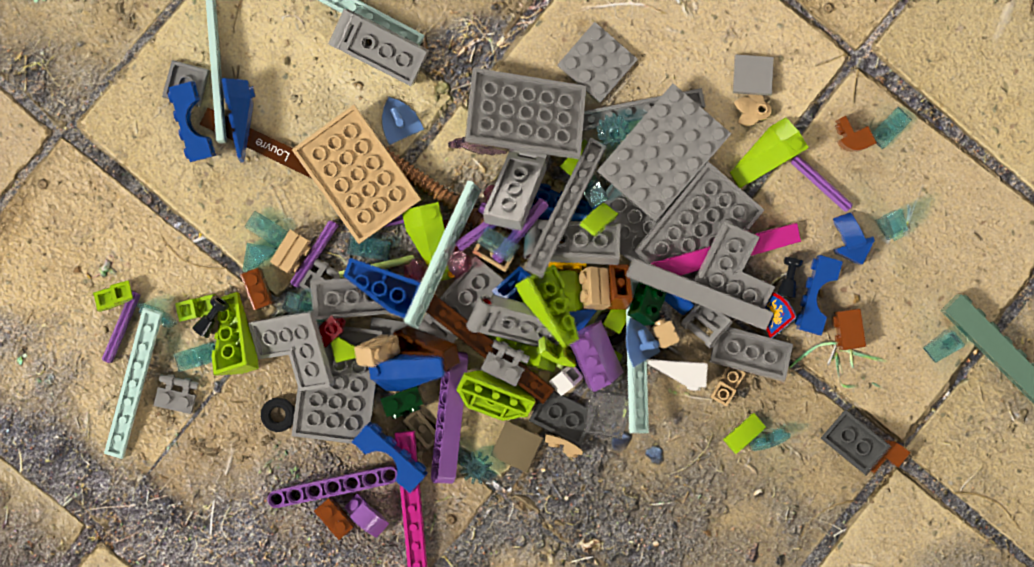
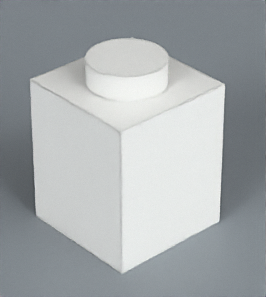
(566, 379)

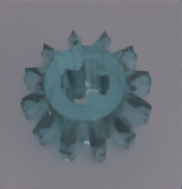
(612, 129)
(480, 462)

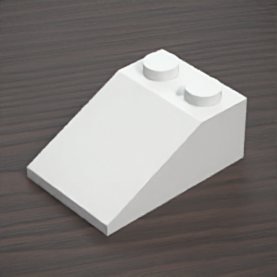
(687, 373)

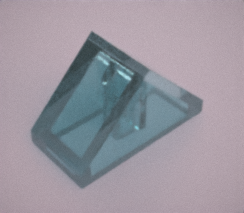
(256, 255)
(943, 345)

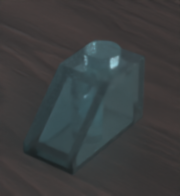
(893, 224)
(298, 303)

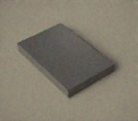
(561, 417)
(855, 442)

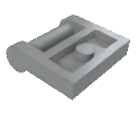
(711, 319)

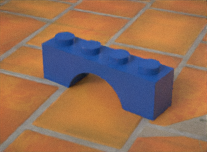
(184, 99)
(811, 318)
(408, 471)

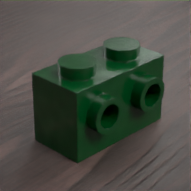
(646, 304)
(402, 401)

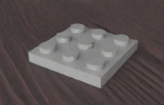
(597, 62)

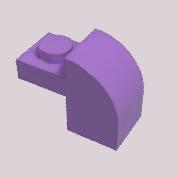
(366, 516)

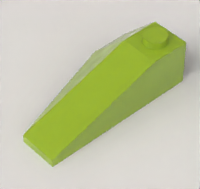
(772, 149)
(426, 229)
(548, 303)
(234, 343)

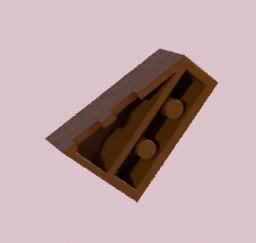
(424, 344)

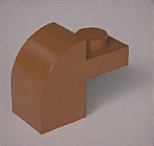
(853, 141)
(895, 455)

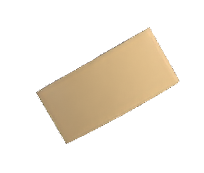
(727, 385)
(568, 447)

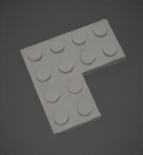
(725, 265)
(301, 340)

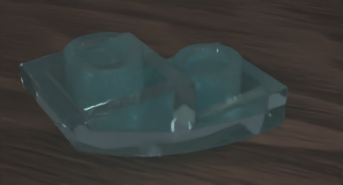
(891, 127)
(595, 193)
(266, 229)
(498, 244)
(369, 248)
(167, 320)
(194, 357)
(775, 438)

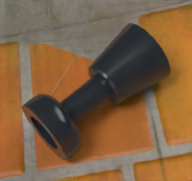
(788, 284)
(206, 323)

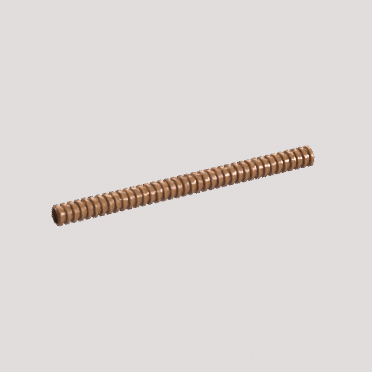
(444, 196)

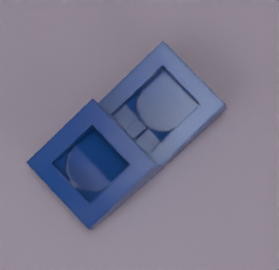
(850, 231)

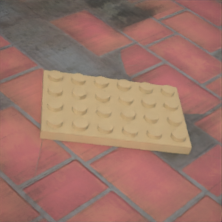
(356, 174)

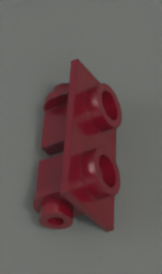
(331, 329)

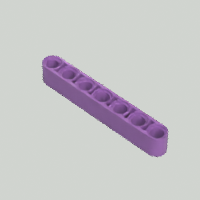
(448, 424)
(325, 491)

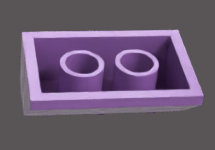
(596, 356)

